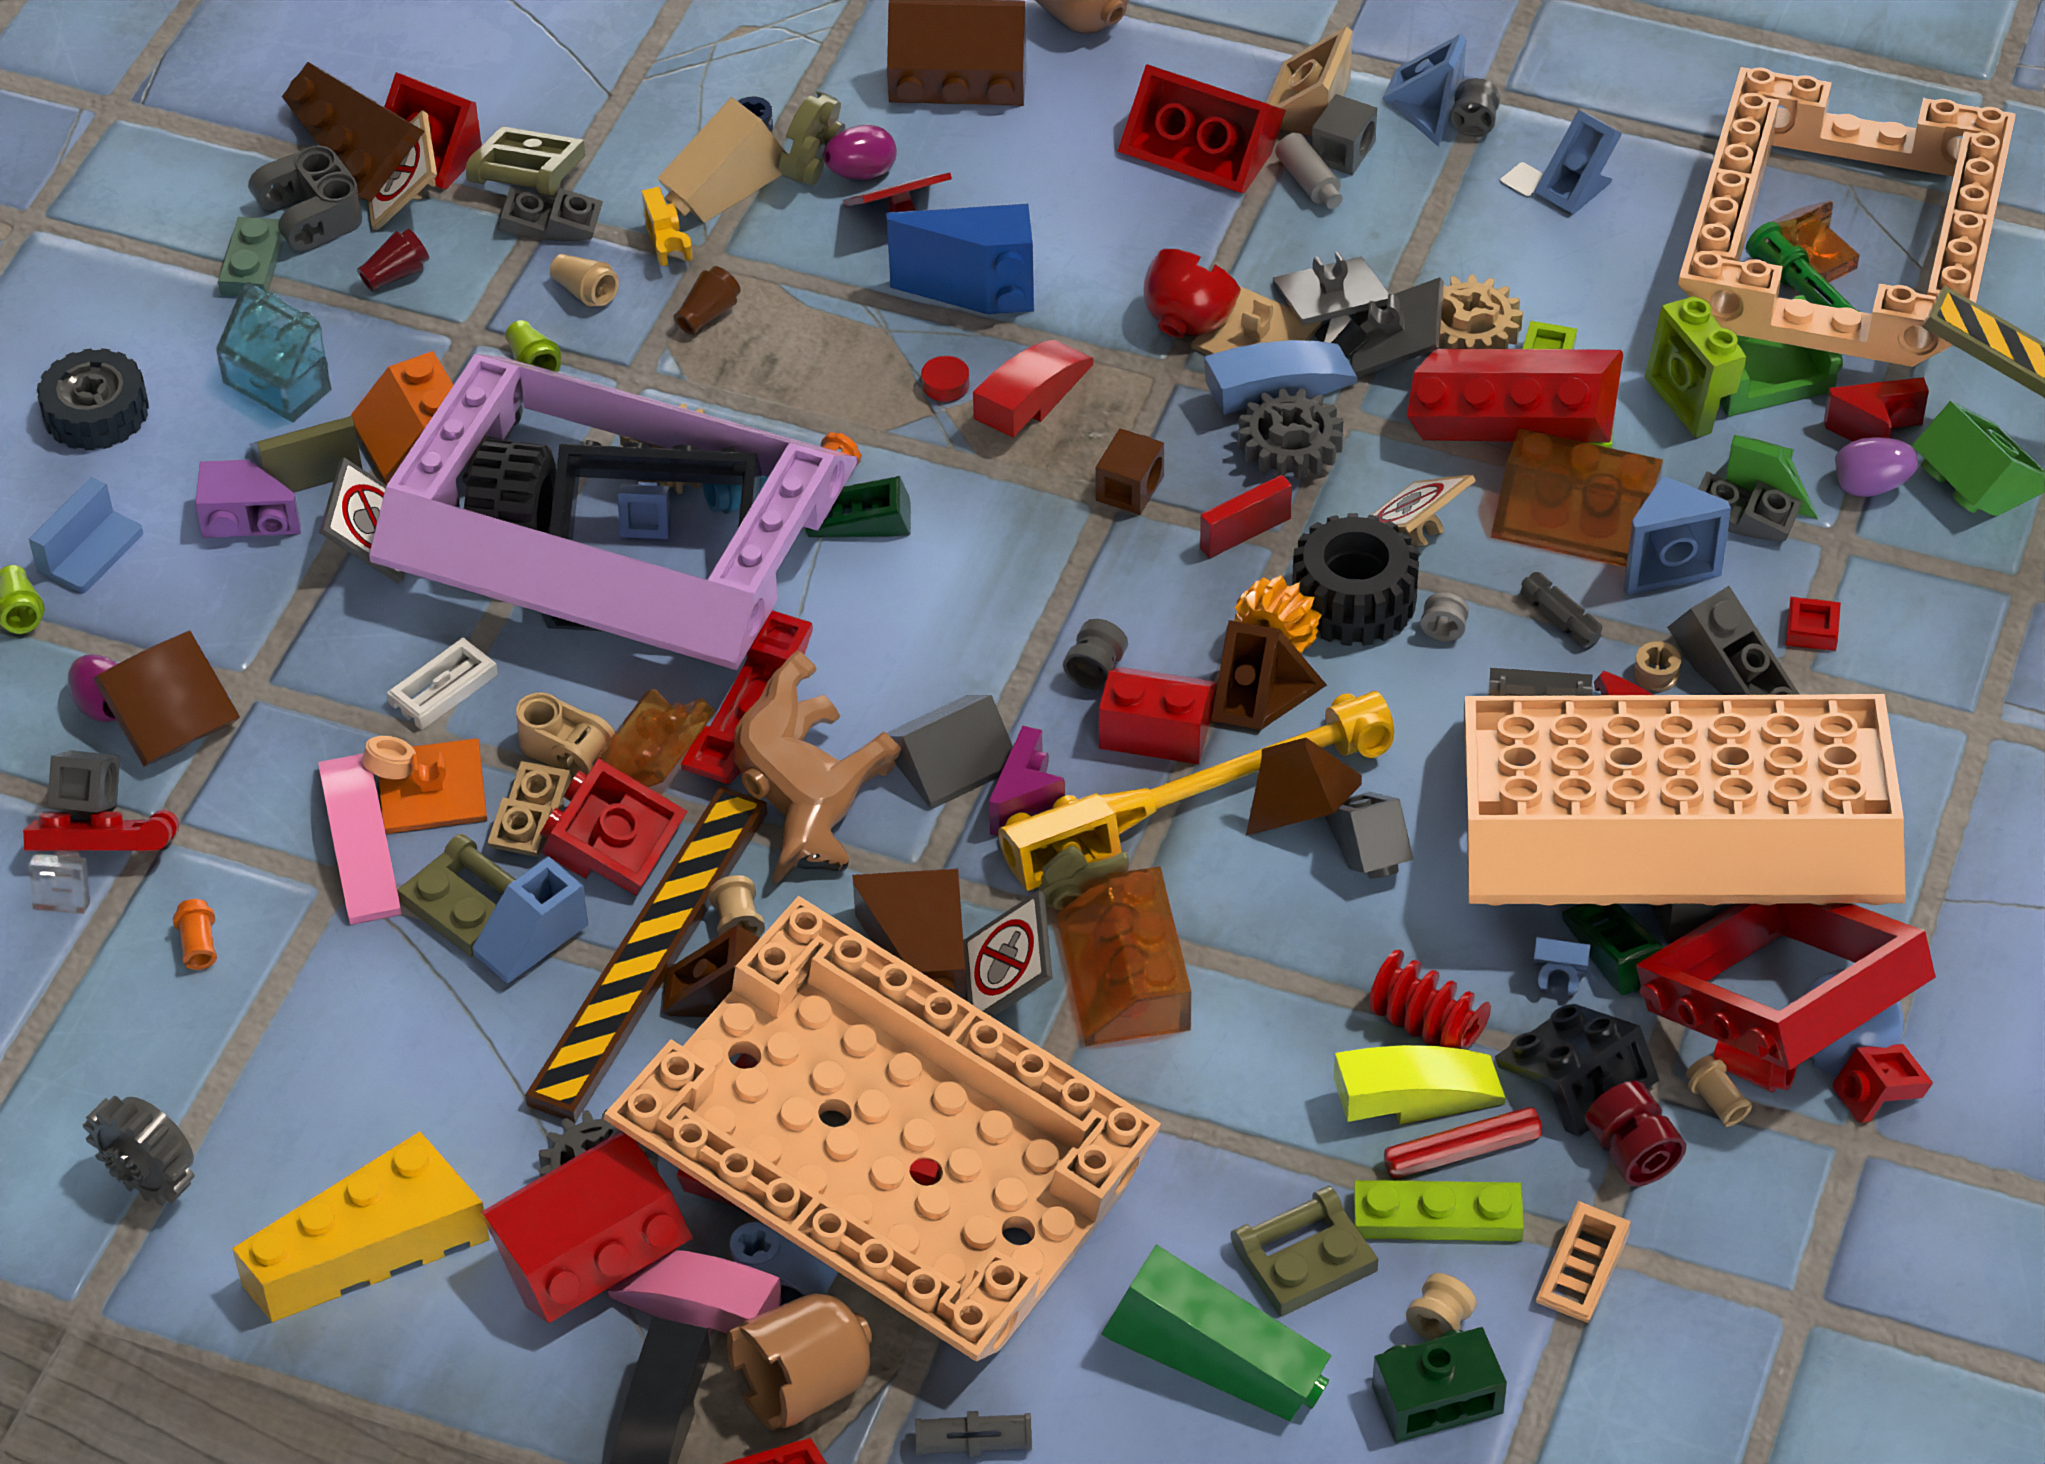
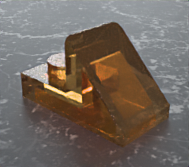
(1826, 250)

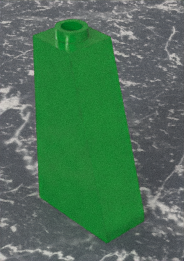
(1216, 1337)

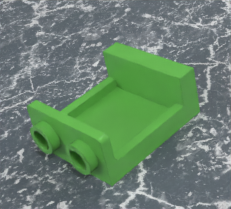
(1780, 374)

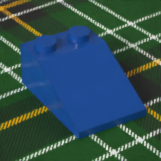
(965, 256)

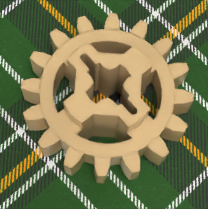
(1478, 316)

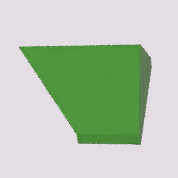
(1768, 463)

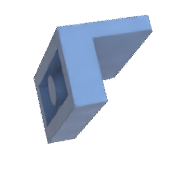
(83, 538)

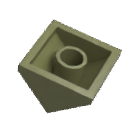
(309, 454)

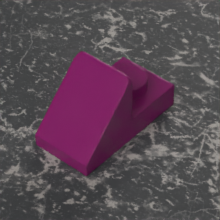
(1024, 781)

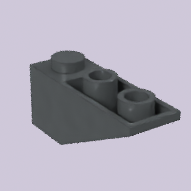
(1729, 648)

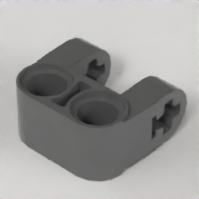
(327, 192)

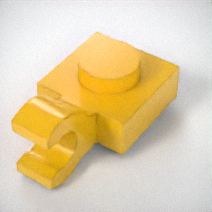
(663, 226)

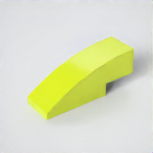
(1415, 1082)

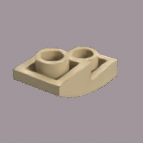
(530, 804)

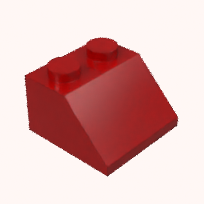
(1155, 714)

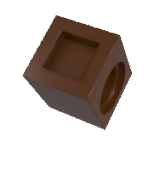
(1129, 471)

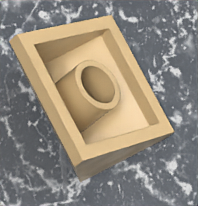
(1311, 81)

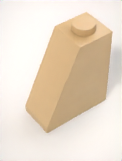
(722, 163)

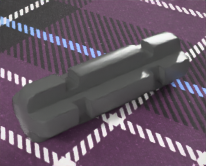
(1561, 609)

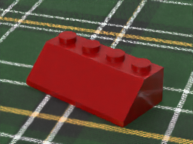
(1501, 390)

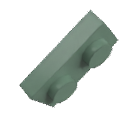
(251, 255)

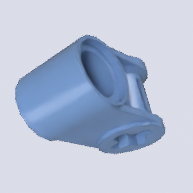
(798, 1270)

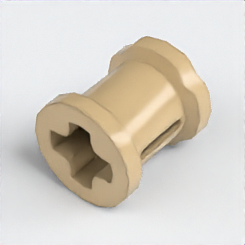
(735, 905)

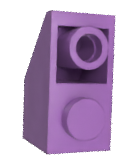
(243, 501)

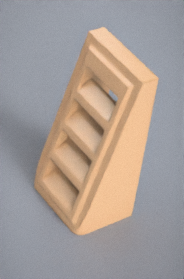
(1601, 1225)

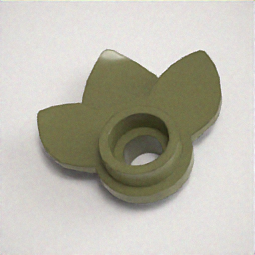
(1070, 875)

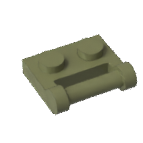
(525, 159)
(449, 901)
(1311, 1265)

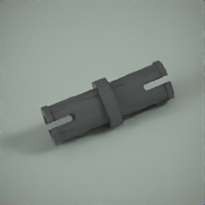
(1014, 1429)

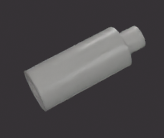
(1309, 170)

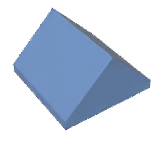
(1676, 538)

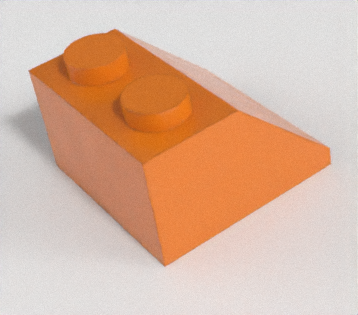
(399, 410)

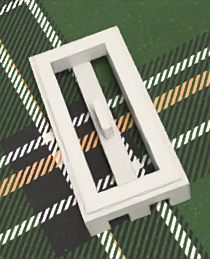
(448, 686)

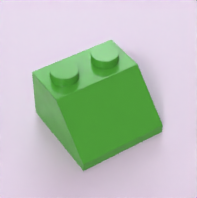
(1979, 461)

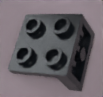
(1580, 1059)

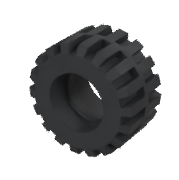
(512, 483)
(1364, 551)

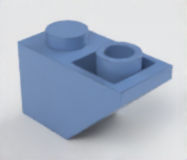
(532, 920)

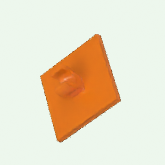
(441, 790)

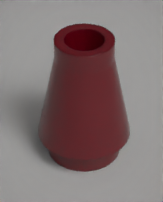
(395, 259)

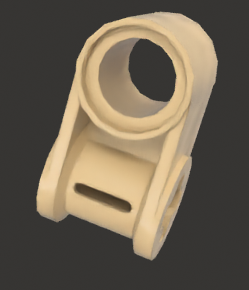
(560, 733)

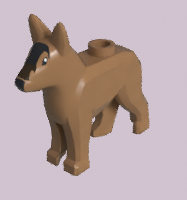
(797, 776)

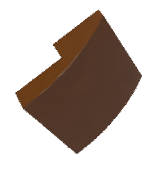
(166, 698)

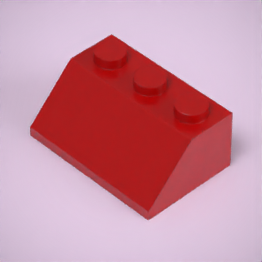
(1200, 129)
(585, 1226)

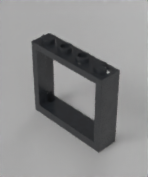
(643, 462)

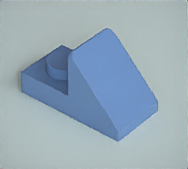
(1577, 165)

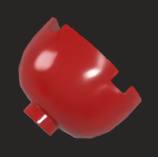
(1186, 295)

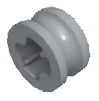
(1448, 606)

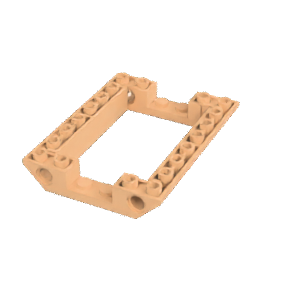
(1746, 293)

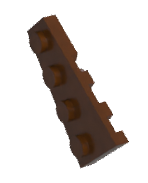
(354, 126)

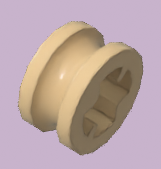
(1657, 653)

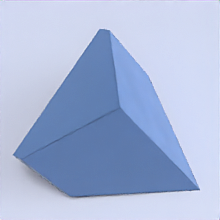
(1427, 87)

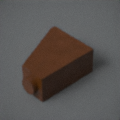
(916, 921)

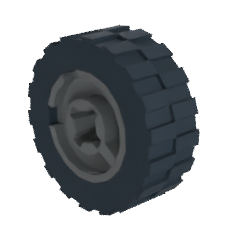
(93, 399)

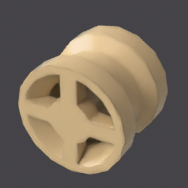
(1441, 1307)

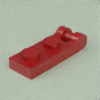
(102, 833)

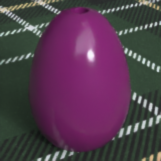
(860, 152)
(84, 689)

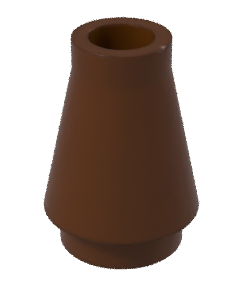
(709, 297)

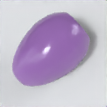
(1874, 465)

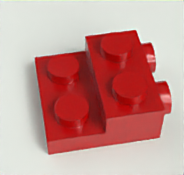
(611, 827)

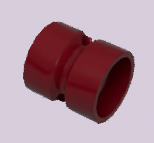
(1635, 1133)

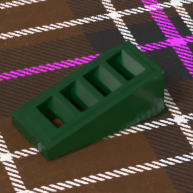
(887, 518)
(1615, 944)

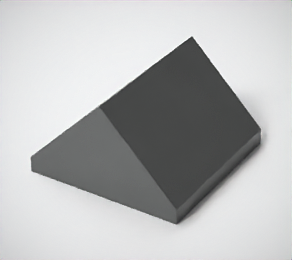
(953, 749)

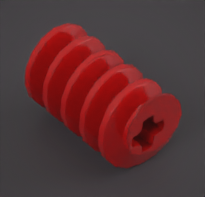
(1424, 1007)

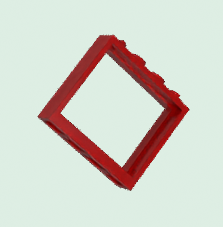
(1888, 966)

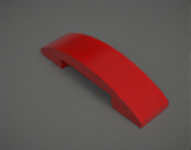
(714, 747)

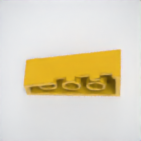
(360, 1229)

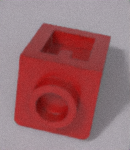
(1879, 1076)

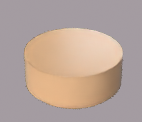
(388, 757)

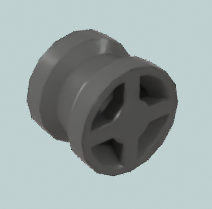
(1475, 107)

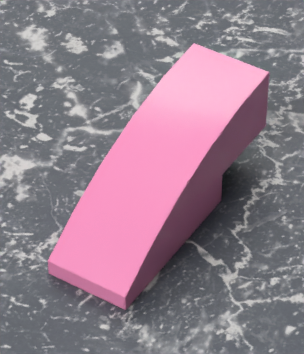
(699, 1290)

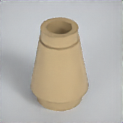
(586, 279)

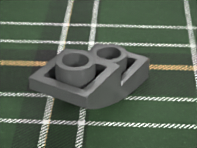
(539, 217)
(1755, 514)

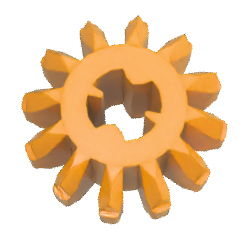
(1280, 607)

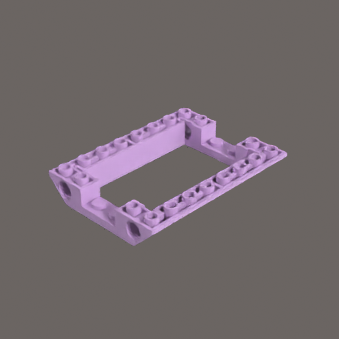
(705, 619)

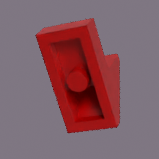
(1875, 408)

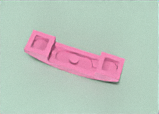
(359, 840)

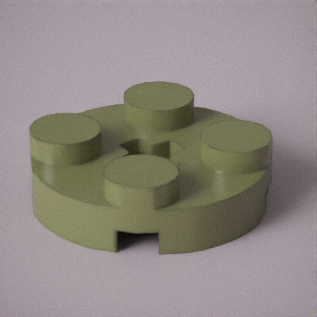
(811, 130)

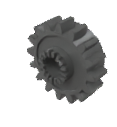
(141, 1147)

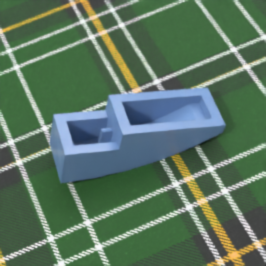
(1266, 367)

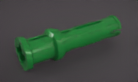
(1795, 266)

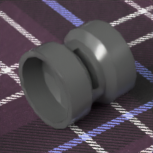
(1097, 650)

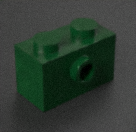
(1438, 1383)

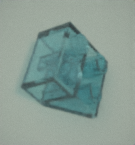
(273, 354)

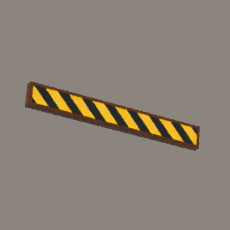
(645, 956)

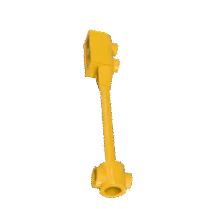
(1098, 820)

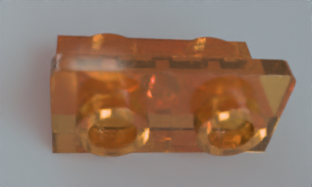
(655, 737)

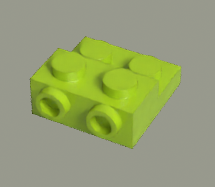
(1694, 363)

